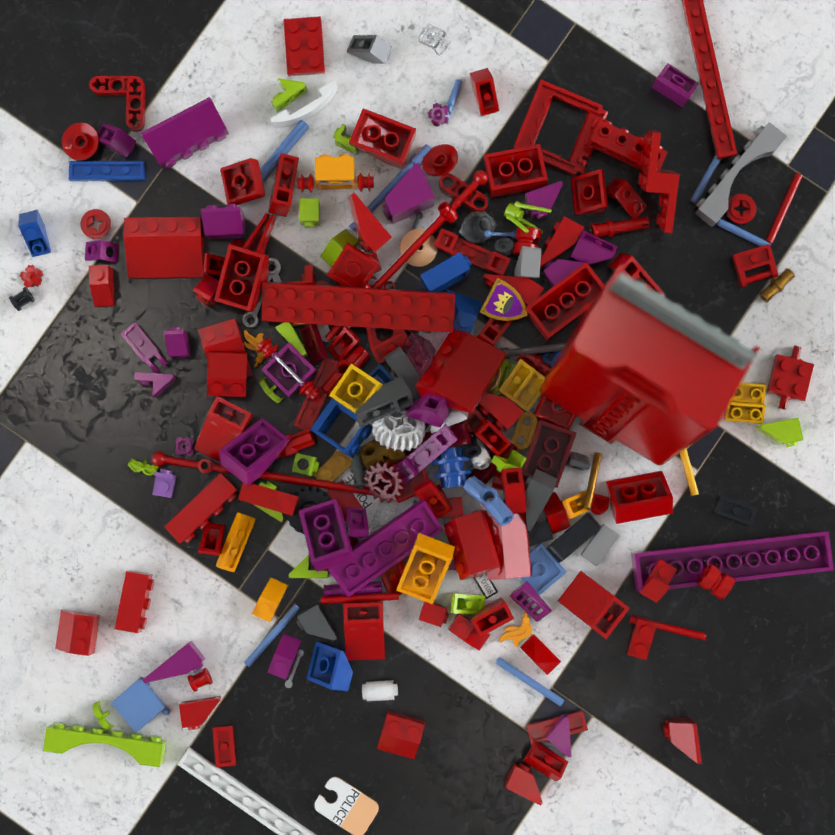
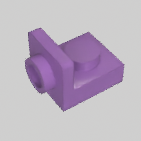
(164, 483)

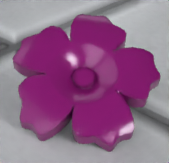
(438, 114)

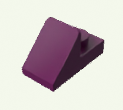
(160, 381)
(357, 522)

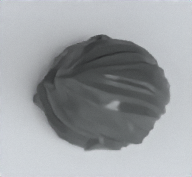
(475, 225)

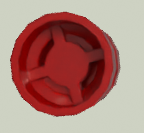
(526, 239)
(718, 583)

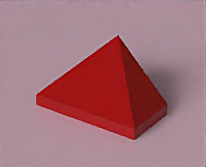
(540, 654)

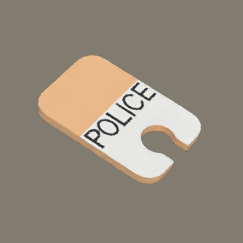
(351, 810)

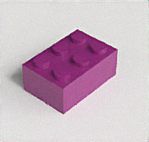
(326, 535)

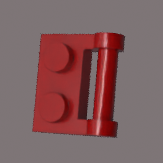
(752, 259)

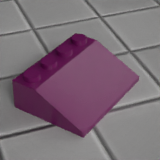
(185, 133)

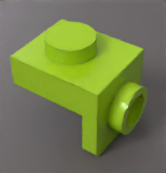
(514, 461)

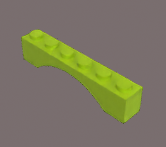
(143, 749)

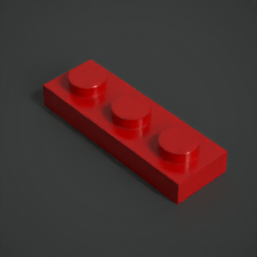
(538, 729)

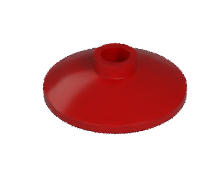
(74, 136)
(440, 160)

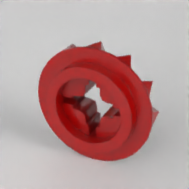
(747, 203)
(88, 220)

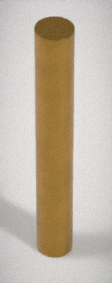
(592, 480)

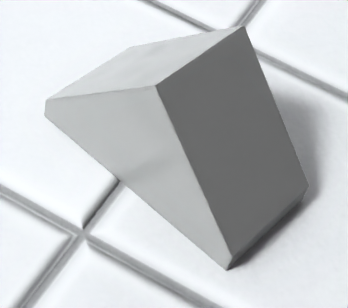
(528, 263)

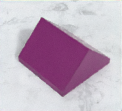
(675, 85)

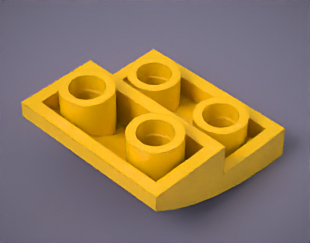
(747, 404)

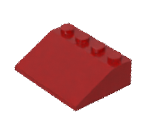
(164, 247)
(461, 371)

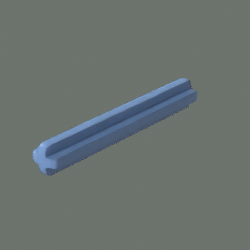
(284, 148)

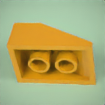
(425, 568)

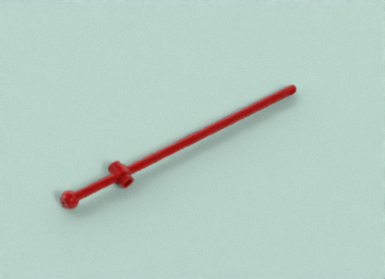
(447, 213)
(160, 459)

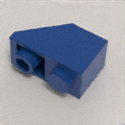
(34, 233)

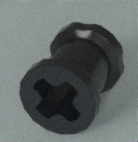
(19, 304)
(472, 447)

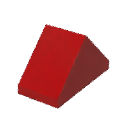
(213, 265)
(343, 344)
(556, 514)
(212, 539)

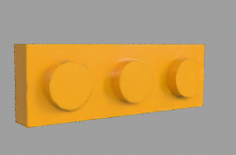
(235, 542)

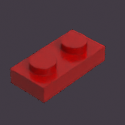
(641, 638)
(224, 746)

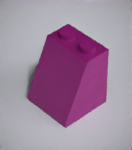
(409, 196)

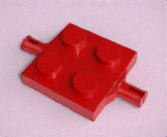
(790, 377)

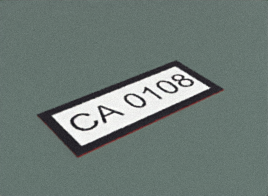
(486, 586)

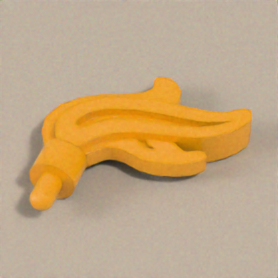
(252, 345)
(517, 633)

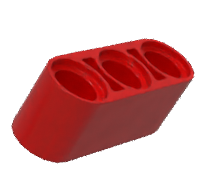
(459, 185)

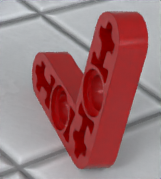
(126, 90)

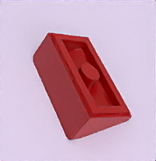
(546, 761)

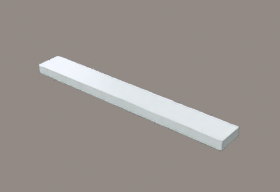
(240, 795)

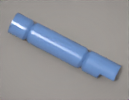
(453, 96)

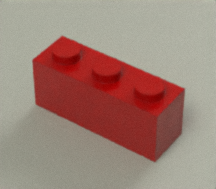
(134, 601)

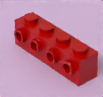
(620, 144)
(201, 508)

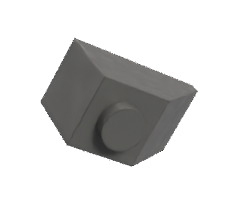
(369, 48)
(316, 623)

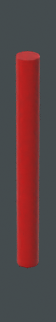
(784, 207)
(360, 598)
(674, 629)

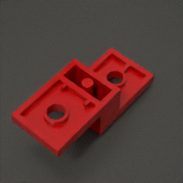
(659, 181)

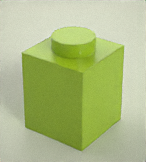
(309, 212)

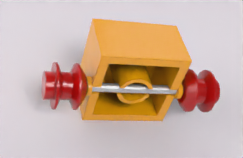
(335, 174)

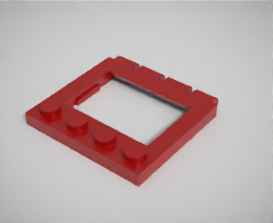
(535, 119)

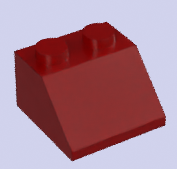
(227, 374)
(77, 632)
(401, 735)

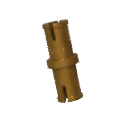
(777, 285)

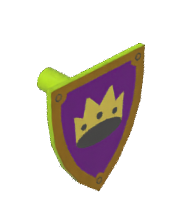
(503, 303)

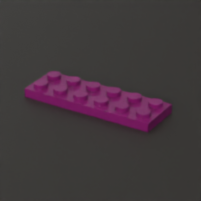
(385, 547)

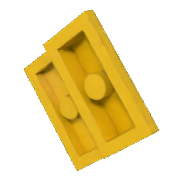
(522, 385)

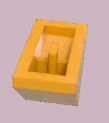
(574, 504)

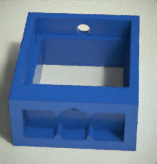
(446, 273)
(326, 420)

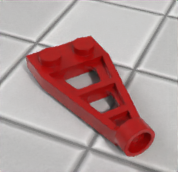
(384, 347)

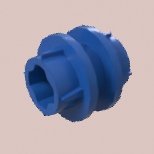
(451, 468)

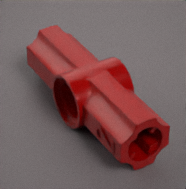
(356, 357)

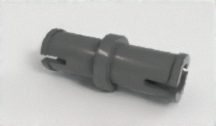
(358, 470)

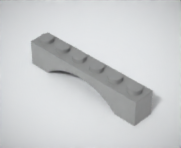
(764, 145)

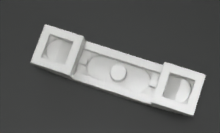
(284, 119)

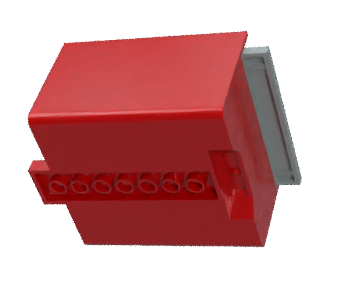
(646, 371)

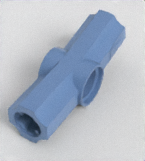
(495, 507)

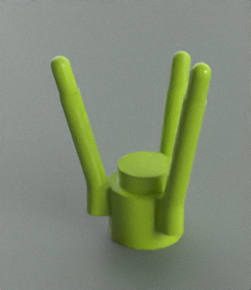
(515, 214)

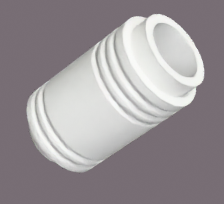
(483, 460)
(379, 690)

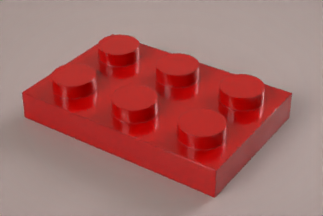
(304, 46)

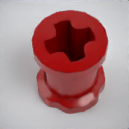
(200, 679)

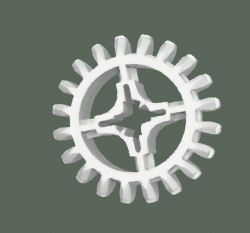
(399, 431)

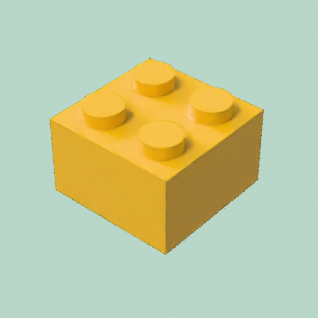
(354, 388)

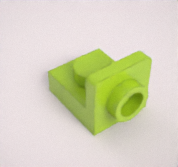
(342, 141)

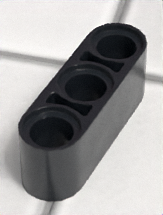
(574, 537)

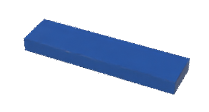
(107, 170)

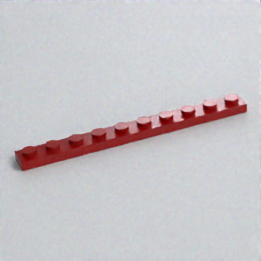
(709, 78)

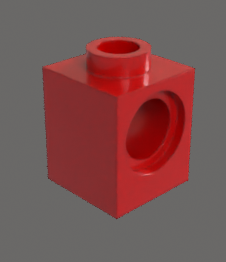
(433, 614)

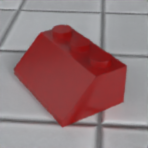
(515, 170)
(639, 497)
(473, 545)

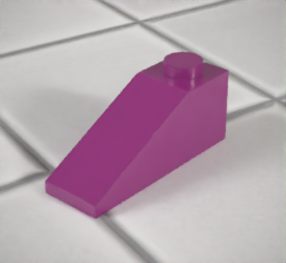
(180, 663)

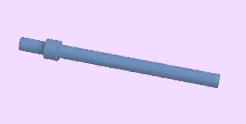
(380, 198)

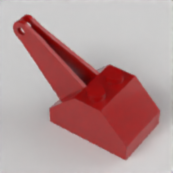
(246, 269)

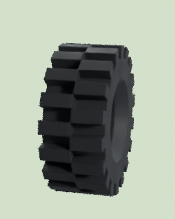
(307, 495)

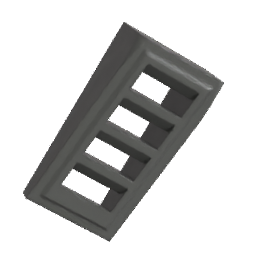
(578, 461)

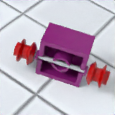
(289, 370)

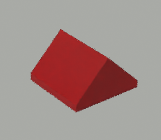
(589, 193)

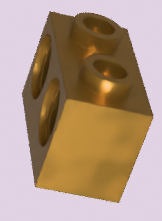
(374, 452)

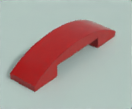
(478, 256)

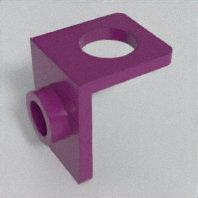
(97, 251)

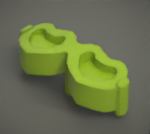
(269, 391)
(144, 467)
(102, 716)

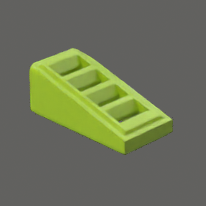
(288, 332)

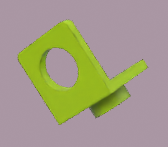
(312, 468)

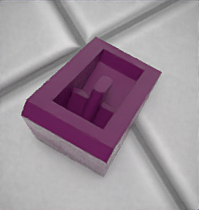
(560, 735)

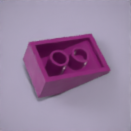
(253, 451)

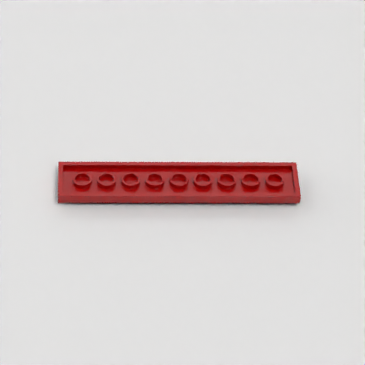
(358, 307)

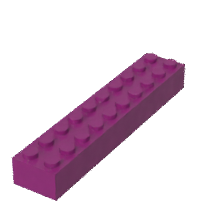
(740, 559)

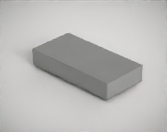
(600, 545)

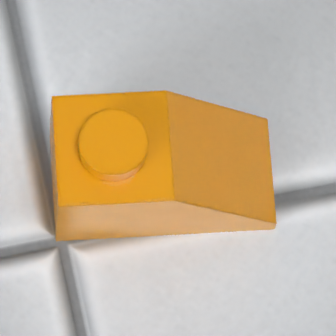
(270, 599)

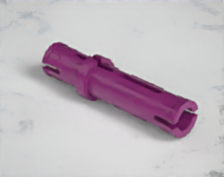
(367, 589)

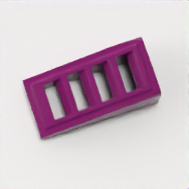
(517, 596)

